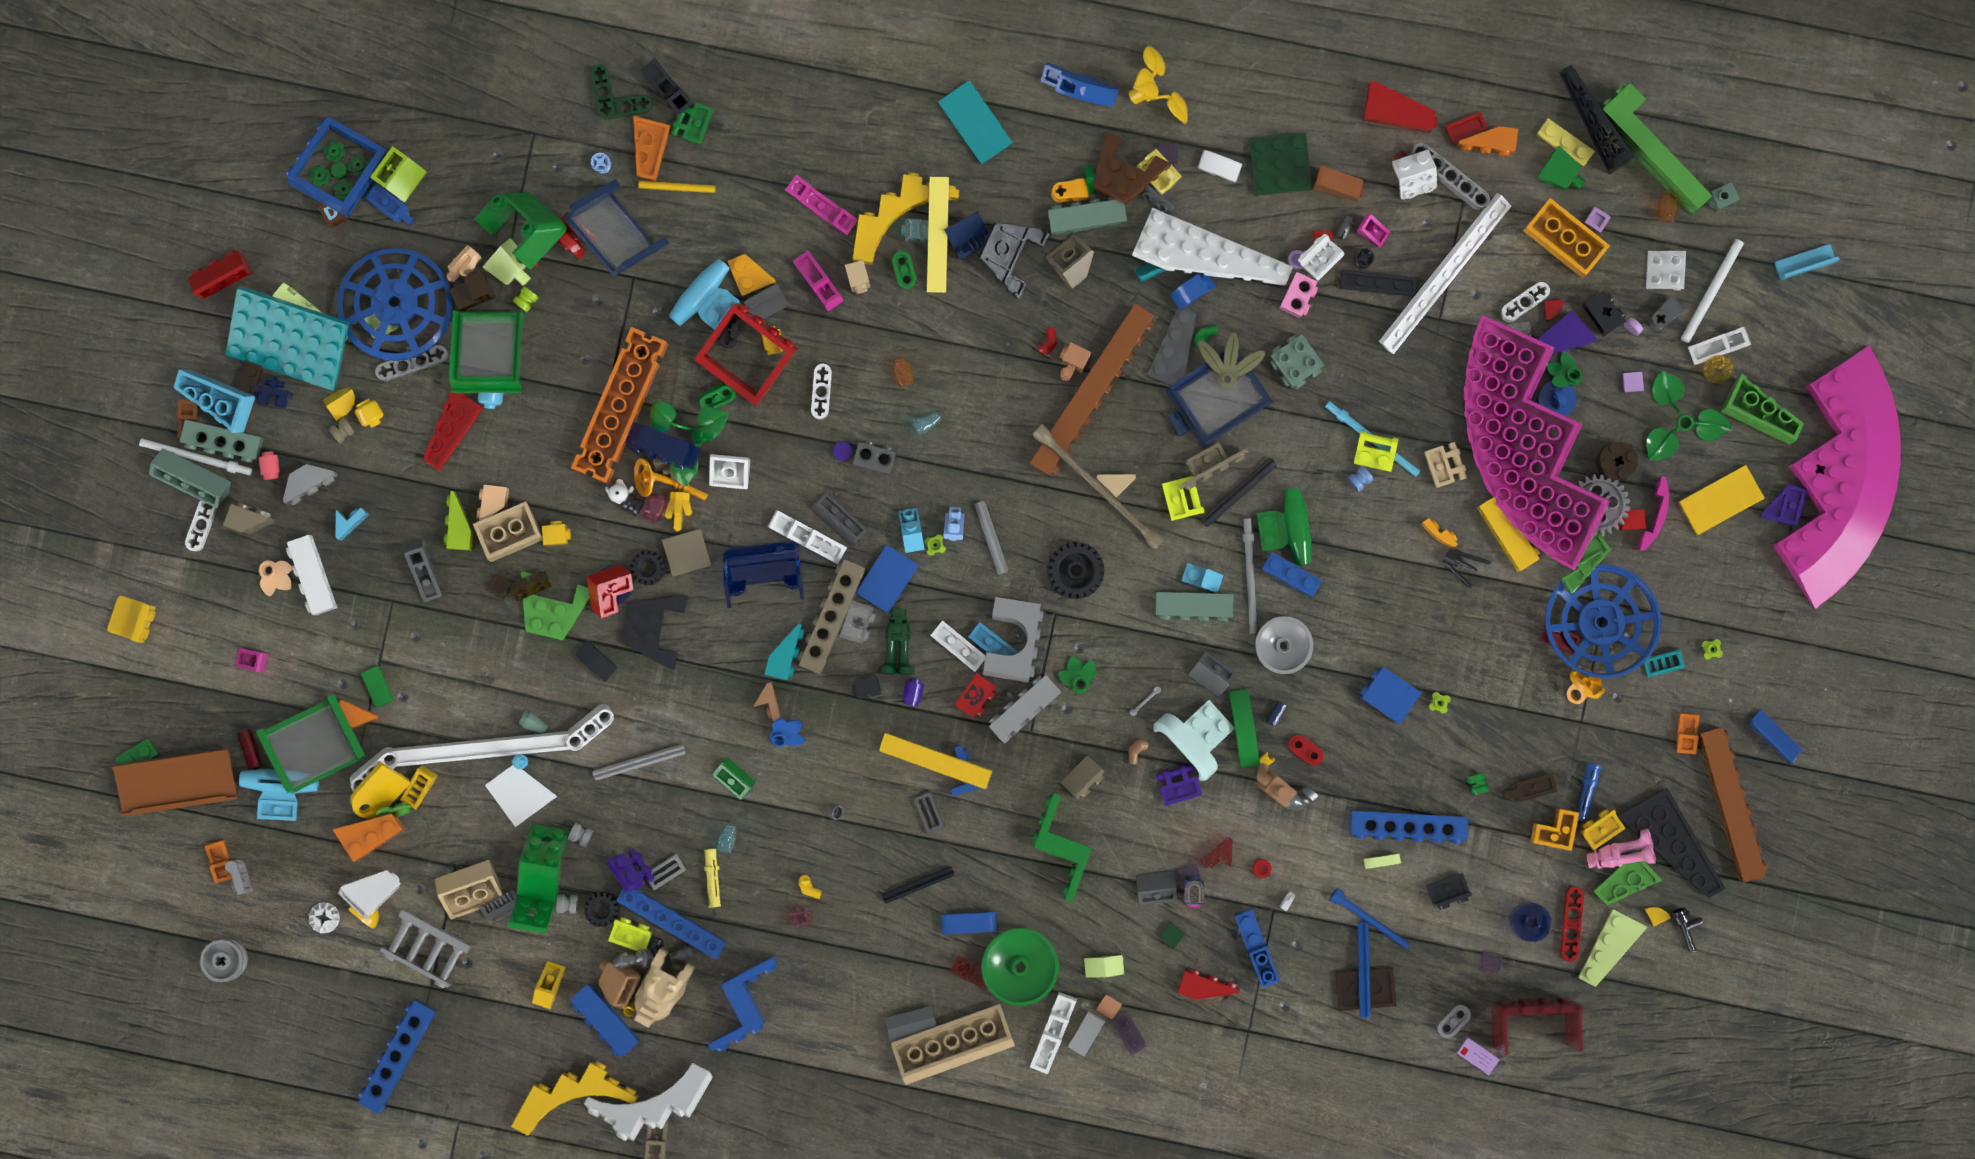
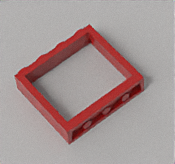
(728, 377)

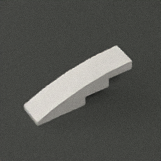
(807, 537)
(1053, 1033)

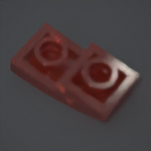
(968, 971)

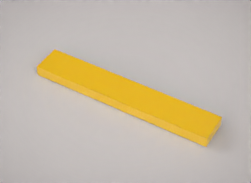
(935, 760)

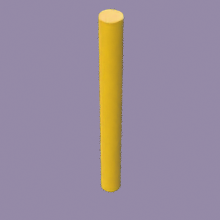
(677, 186)

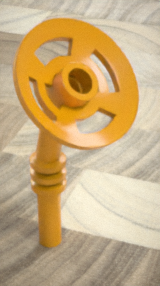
(648, 476)

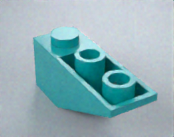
(781, 659)

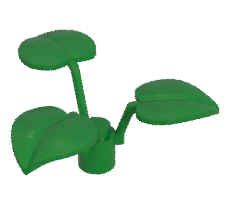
(710, 422)
(1710, 423)

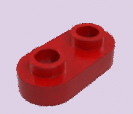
(1305, 750)

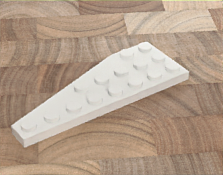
(1185, 247)

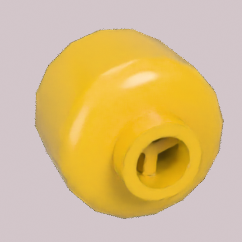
(369, 413)

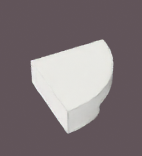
(1286, 902)

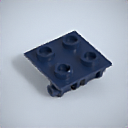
(967, 235)

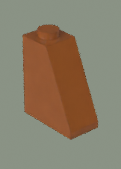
(1338, 184)

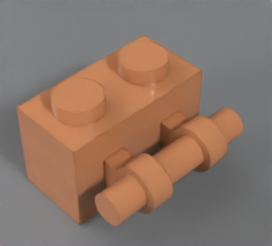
(1075, 359)

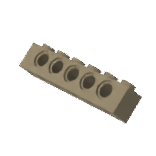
(856, 573)

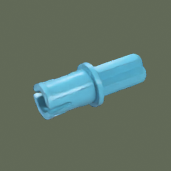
(520, 761)

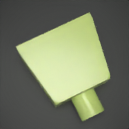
(506, 265)

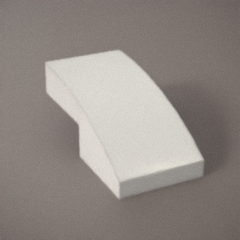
(1219, 165)

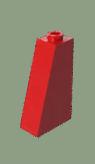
(1396, 110)

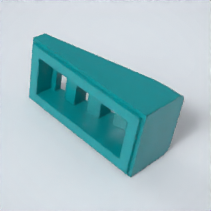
(1677, 652)

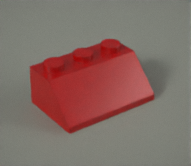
(219, 274)

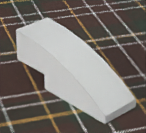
(1719, 345)

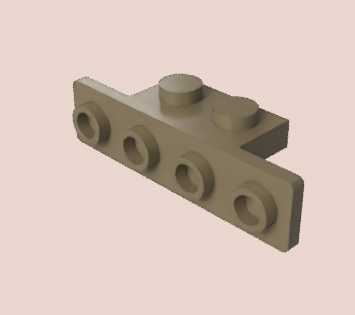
(1209, 461)

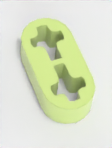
(1380, 861)

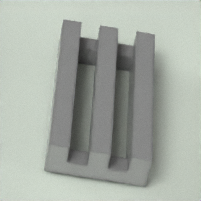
(679, 863)

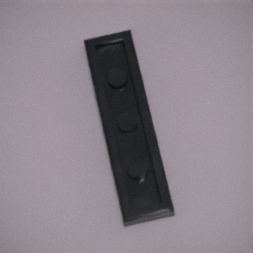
(1378, 283)

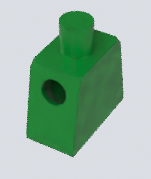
(1561, 171)

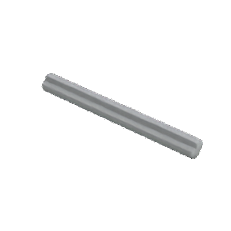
(639, 762)

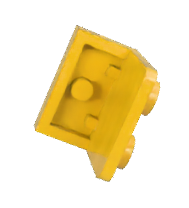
(131, 619)

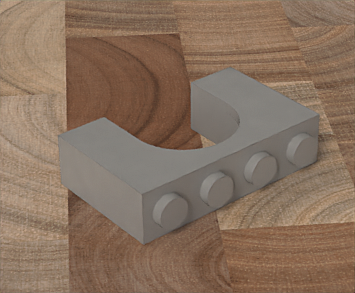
(1026, 616)

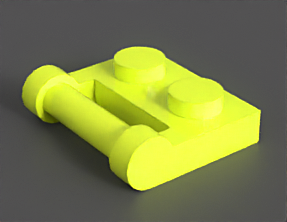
(1376, 457)
(1177, 502)

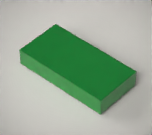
(377, 686)

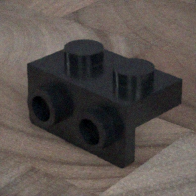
(1448, 891)

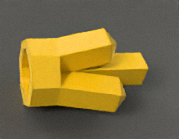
(678, 502)

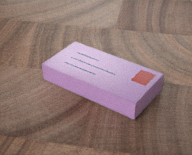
(1478, 1056)

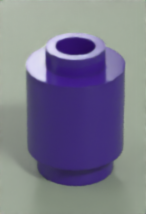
(913, 692)

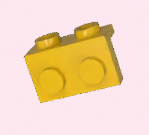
(1602, 829)

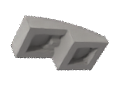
(1086, 1033)

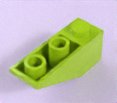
(459, 529)

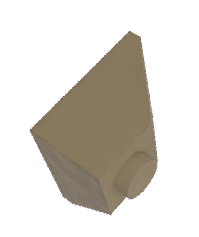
(1071, 260)

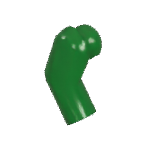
(1203, 333)

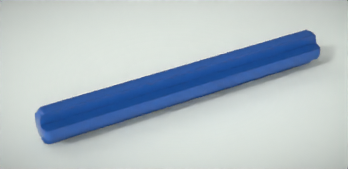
(1364, 975)

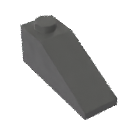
(422, 569)

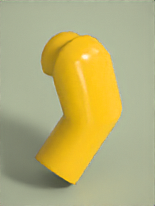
(807, 888)

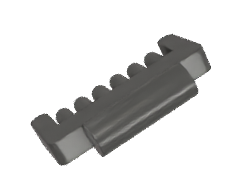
(501, 911)

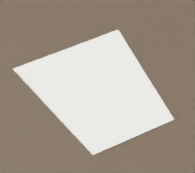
(519, 794)

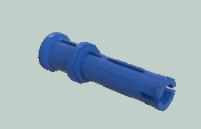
(1593, 782)

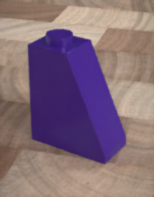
(1568, 334)

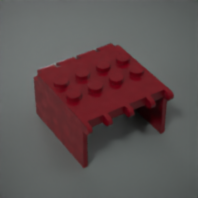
(1505, 1007)

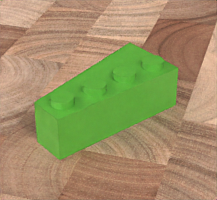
(1761, 412)

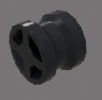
(633, 504)

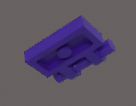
(1180, 790)
(625, 872)

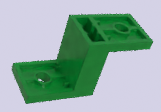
(1061, 847)
(538, 878)

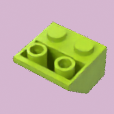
(398, 174)

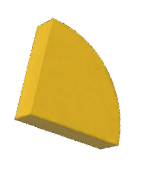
(1656, 915)

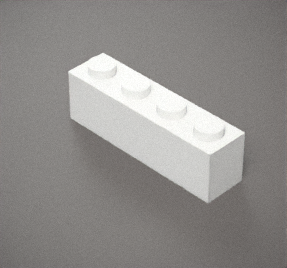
(311, 575)

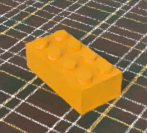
(1566, 238)

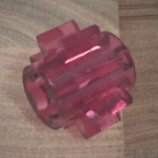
(797, 919)

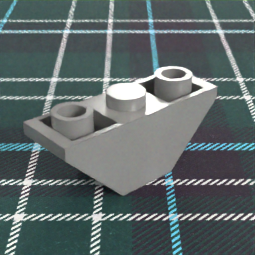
(306, 481)

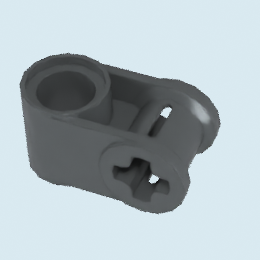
(1667, 312)

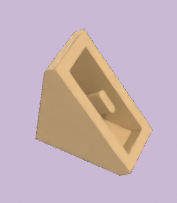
(1116, 483)

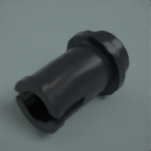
(655, 945)

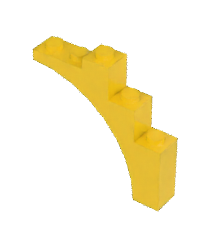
(872, 228)
(593, 1083)

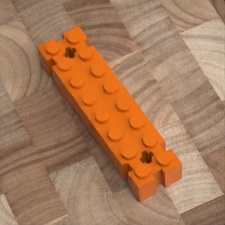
(619, 405)

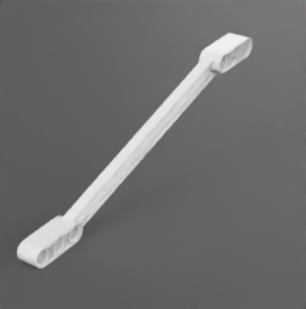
(490, 747)

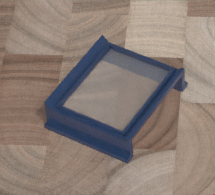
(611, 230)
(1213, 409)

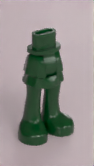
(897, 631)

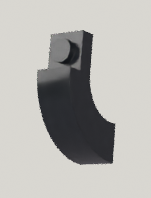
(666, 87)

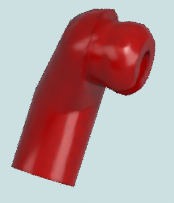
(1051, 342)

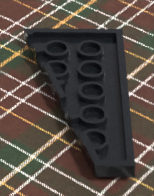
(1606, 139)
(1674, 840)

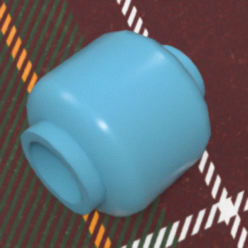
(490, 399)

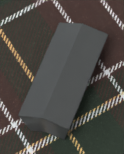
(910, 1023)

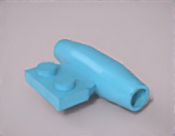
(705, 297)
(274, 800)

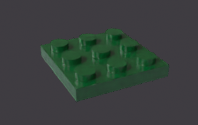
(1280, 164)

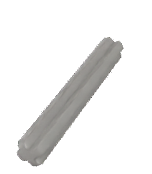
(991, 537)

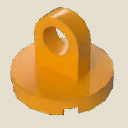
(1587, 686)

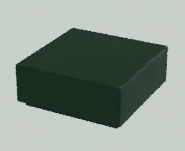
(1171, 935)

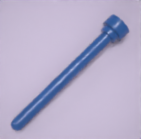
(1339, 897)

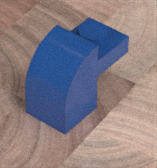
(1192, 290)

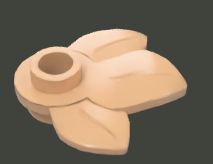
(277, 578)

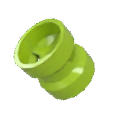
(525, 299)

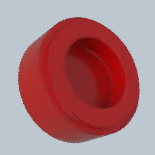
(1261, 868)

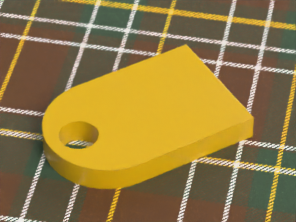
(378, 790)

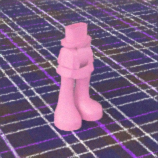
(1611, 855)

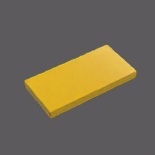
(1721, 500)

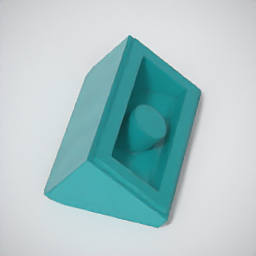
(1148, 271)

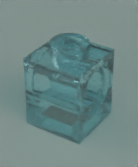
(915, 230)

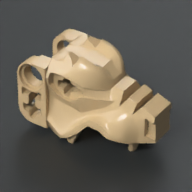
(659, 991)

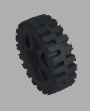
(1083, 556)

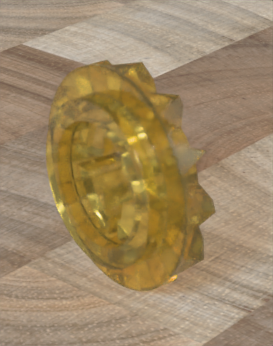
(1718, 362)

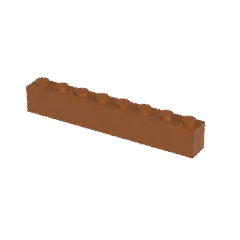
(1732, 805)

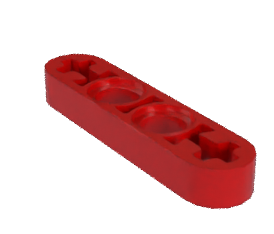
(1575, 924)

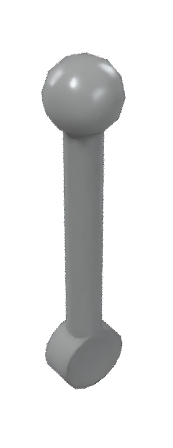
(1156, 690)

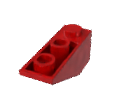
(1200, 987)

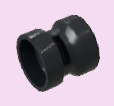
(1366, 259)

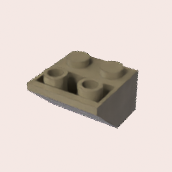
(245, 520)
(1083, 777)

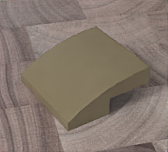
(686, 553)

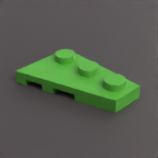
(1626, 881)

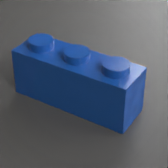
(1291, 574)

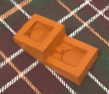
(1687, 733)
(218, 857)

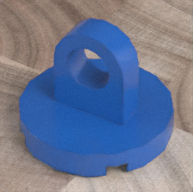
(1557, 399)

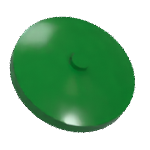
(1020, 966)

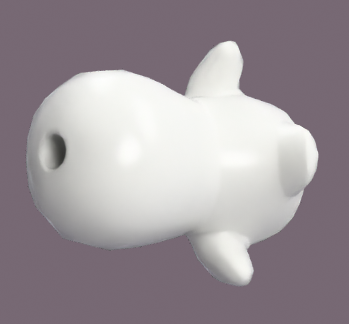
(623, 491)

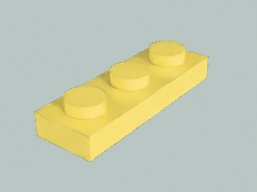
(1557, 136)

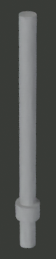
(1248, 538)

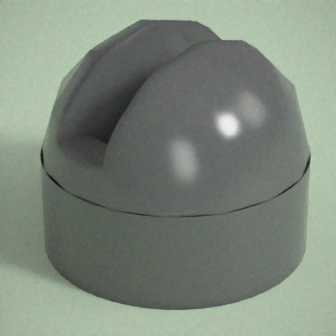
(835, 811)

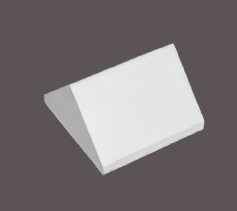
(729, 471)

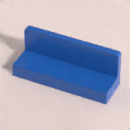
(1774, 737)

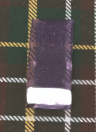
(1129, 1033)

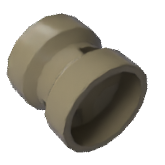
(341, 430)

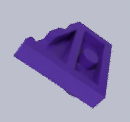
(1786, 506)

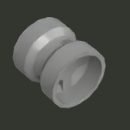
(581, 835)
(567, 903)

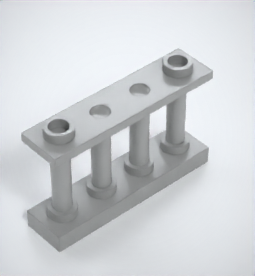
(442, 937)

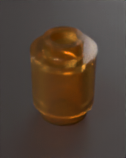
(1667, 208)
(903, 372)

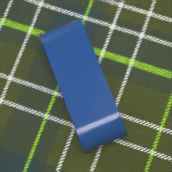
(969, 922)

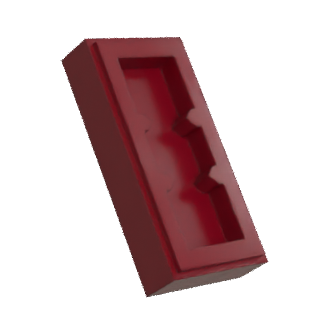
(1560, 640)

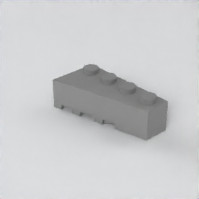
(1022, 711)

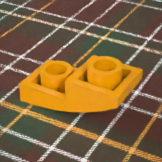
(1445, 537)

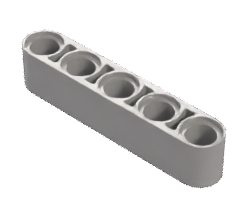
(1460, 178)

